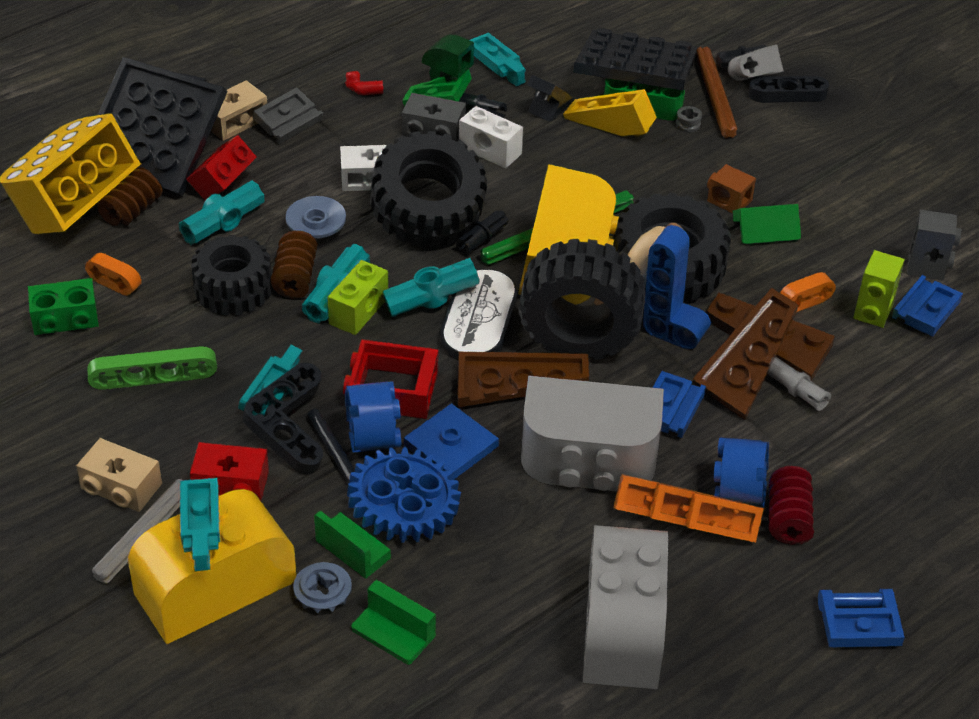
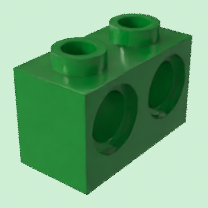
(63, 306)

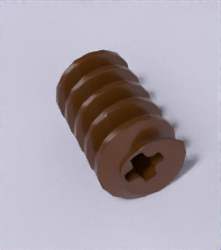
(130, 197)
(294, 264)

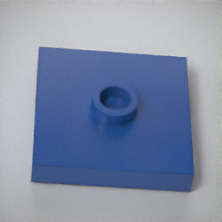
(452, 439)

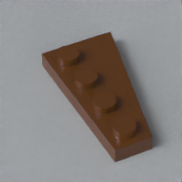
(802, 347)
(744, 359)
(504, 375)

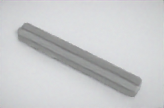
(118, 555)

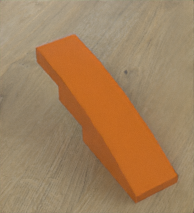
(688, 508)

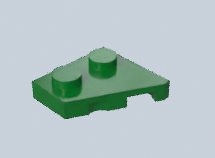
(440, 88)

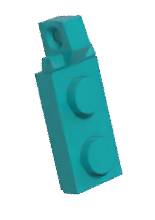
(499, 58)
(270, 372)
(200, 519)

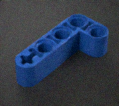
(664, 309)

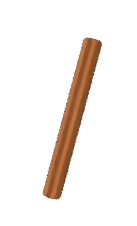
(716, 92)

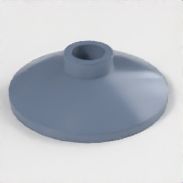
(316, 216)

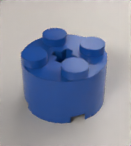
(372, 416)
(742, 470)

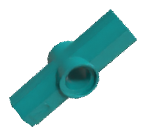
(221, 212)
(328, 279)
(431, 287)

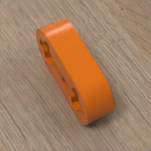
(113, 274)
(810, 290)

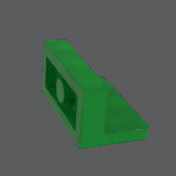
(768, 223)
(350, 543)
(395, 623)

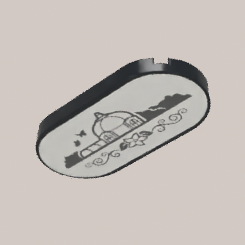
(480, 315)

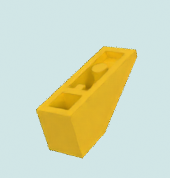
(615, 113)

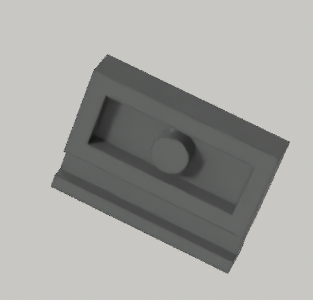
(287, 115)

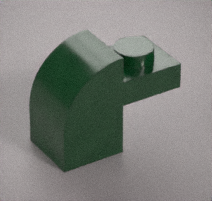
(449, 57)

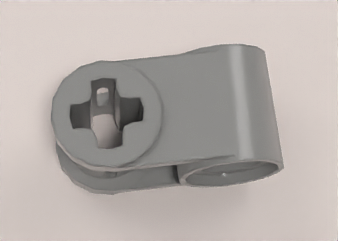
(758, 63)

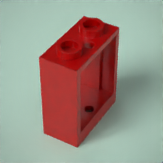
(398, 359)

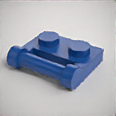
(861, 625)

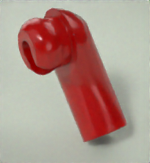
(363, 87)

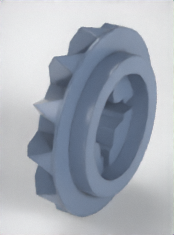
(331, 577)

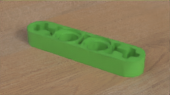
(151, 363)

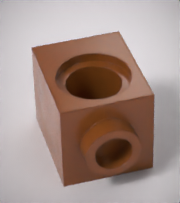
(730, 188)

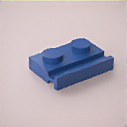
(927, 305)
(679, 402)

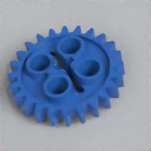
(403, 494)

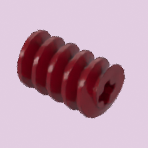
(791, 505)

